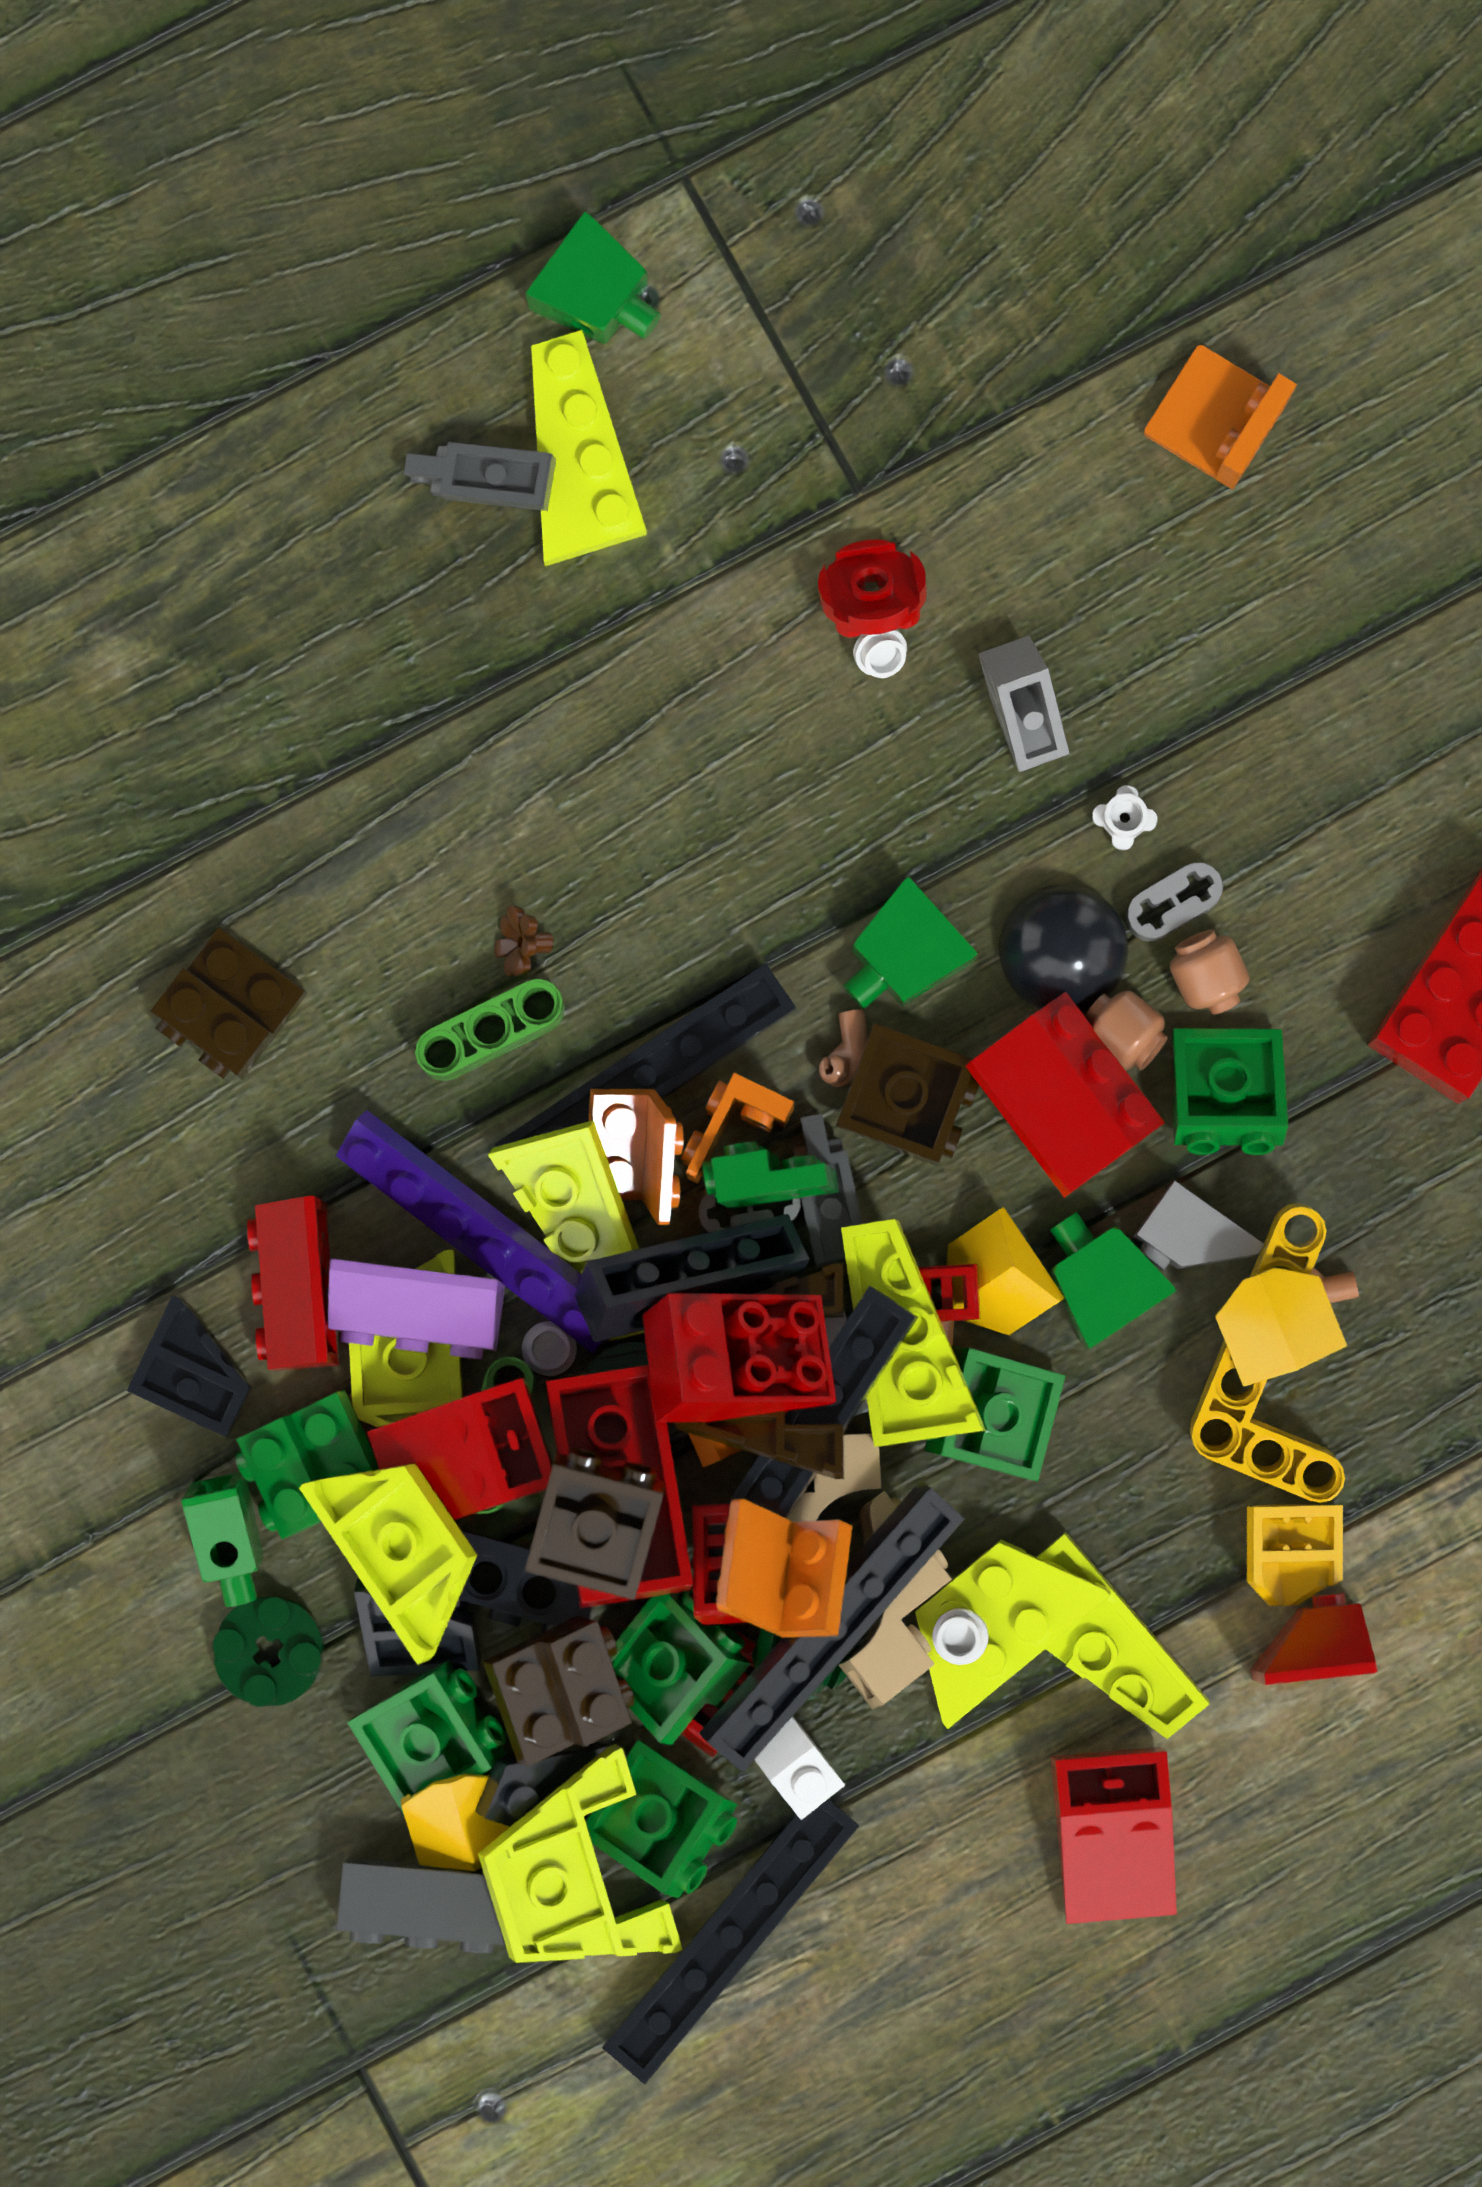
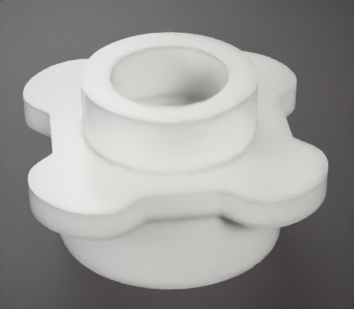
(1124, 802)

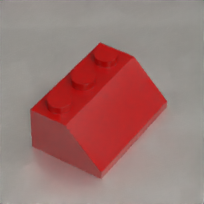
(1064, 1094)
(293, 1284)

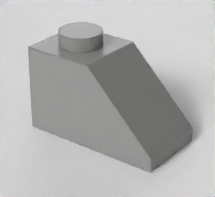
(1024, 702)
(1191, 1233)

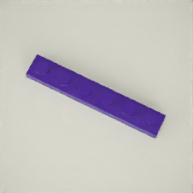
(467, 1223)

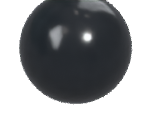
(1061, 944)

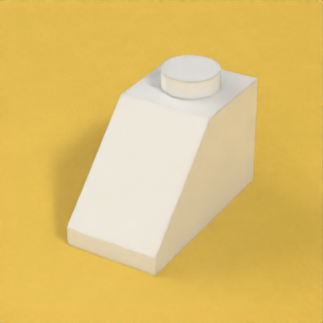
(798, 1769)

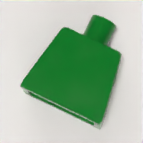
(593, 286)
(907, 949)
(1104, 1280)
(219, 1512)

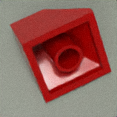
(1318, 1644)

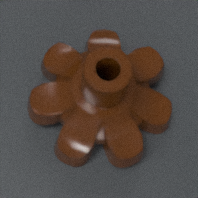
(520, 941)

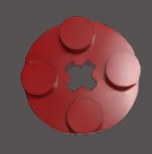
(875, 612)

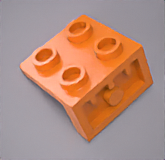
(1218, 415)
(759, 1108)
(640, 1146)
(783, 1571)

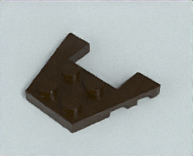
(803, 1446)

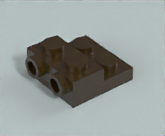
(227, 1005)
(908, 1095)
(596, 1523)
(559, 1689)

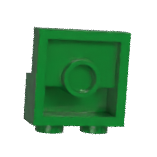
(1229, 1089)
(754, 1177)
(1015, 1408)
(298, 1449)
(676, 1663)
(429, 1732)
(665, 1825)

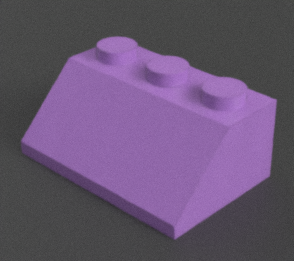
(414, 1308)

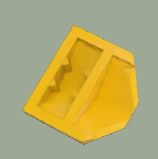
(1010, 1275)
(1278, 1324)
(1293, 1550)
(445, 1823)

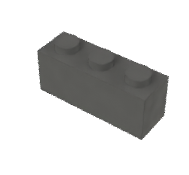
(417, 1904)

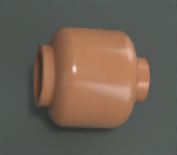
(1209, 971)
(1128, 1028)

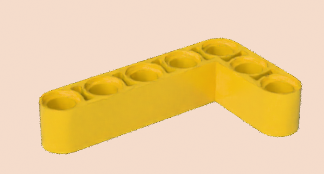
(1238, 1409)

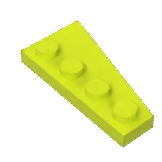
(591, 488)
(569, 1193)
(922, 1385)
(1122, 1654)

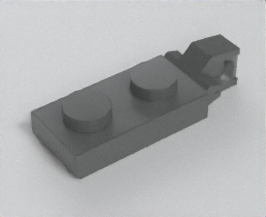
(486, 475)
(828, 1212)

